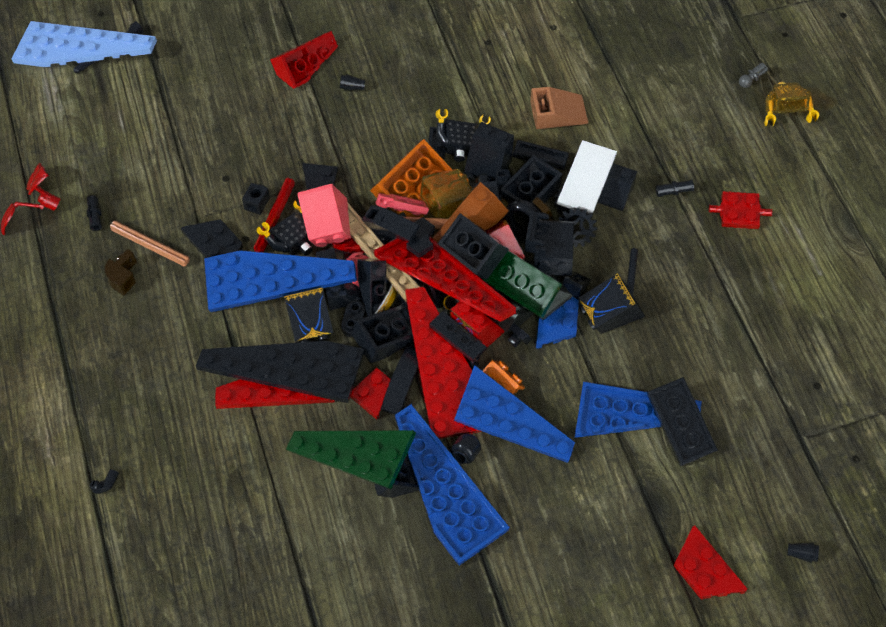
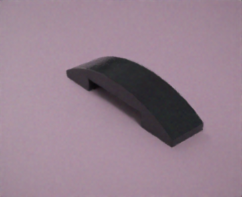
(401, 381)

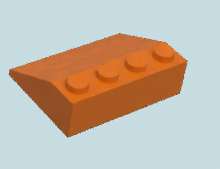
(407, 174)

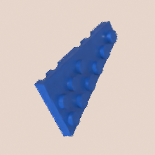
(614, 410)
(501, 414)

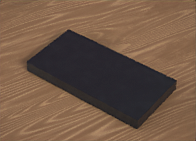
(682, 421)

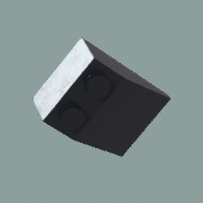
(473, 246)
(383, 333)

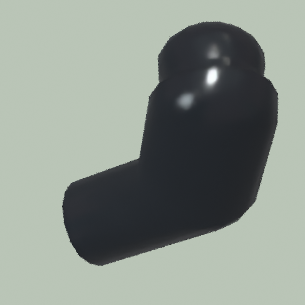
(105, 485)

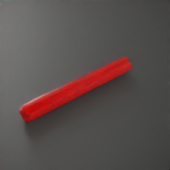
(275, 212)

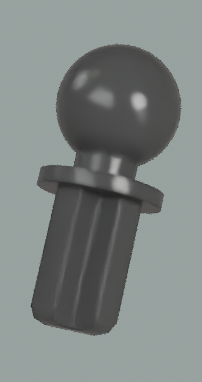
(746, 80)

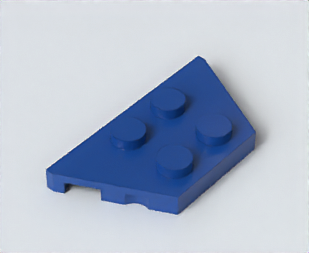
(559, 325)

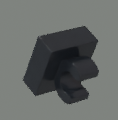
(518, 336)

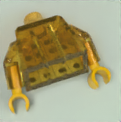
(789, 99)

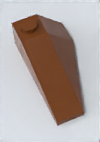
(480, 207)

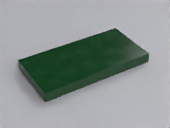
(524, 283)

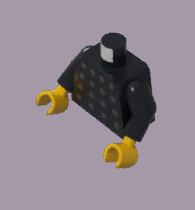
(456, 135)
(288, 235)

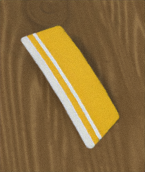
(389, 299)

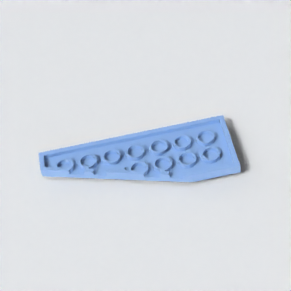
(56, 43)

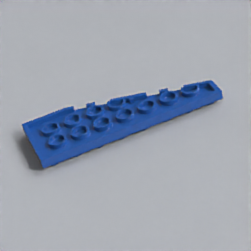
(453, 502)

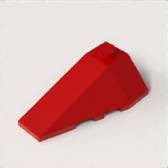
(301, 62)

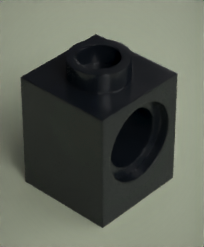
(254, 204)

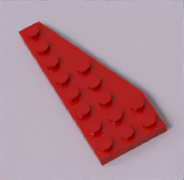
(441, 367)

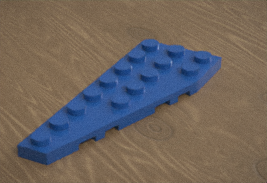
(256, 277)

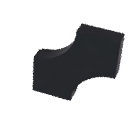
(420, 243)

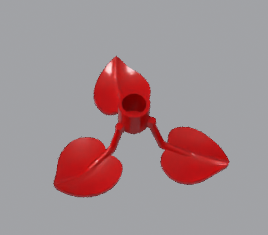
(45, 198)

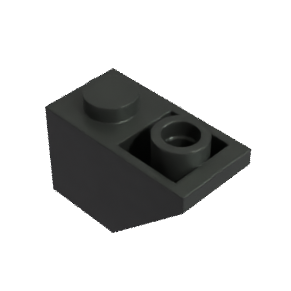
(519, 318)

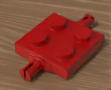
(740, 210)

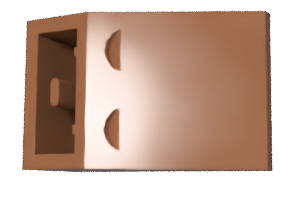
(557, 108)

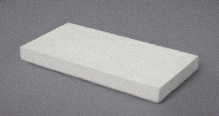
(587, 177)

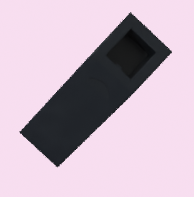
(390, 224)
(372, 283)

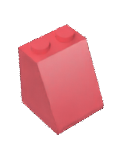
(325, 215)

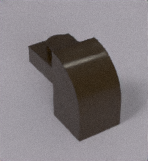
(118, 272)

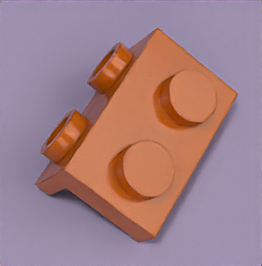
(499, 372)

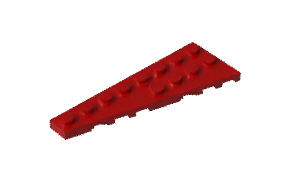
(448, 275)

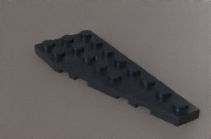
(304, 367)

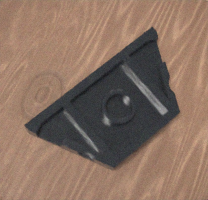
(212, 238)

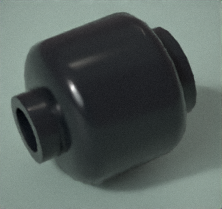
(466, 448)

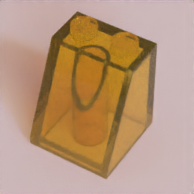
(445, 192)

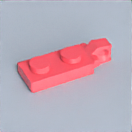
(402, 203)

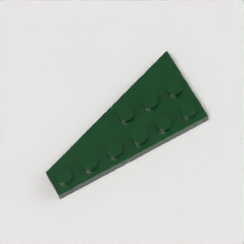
(364, 454)

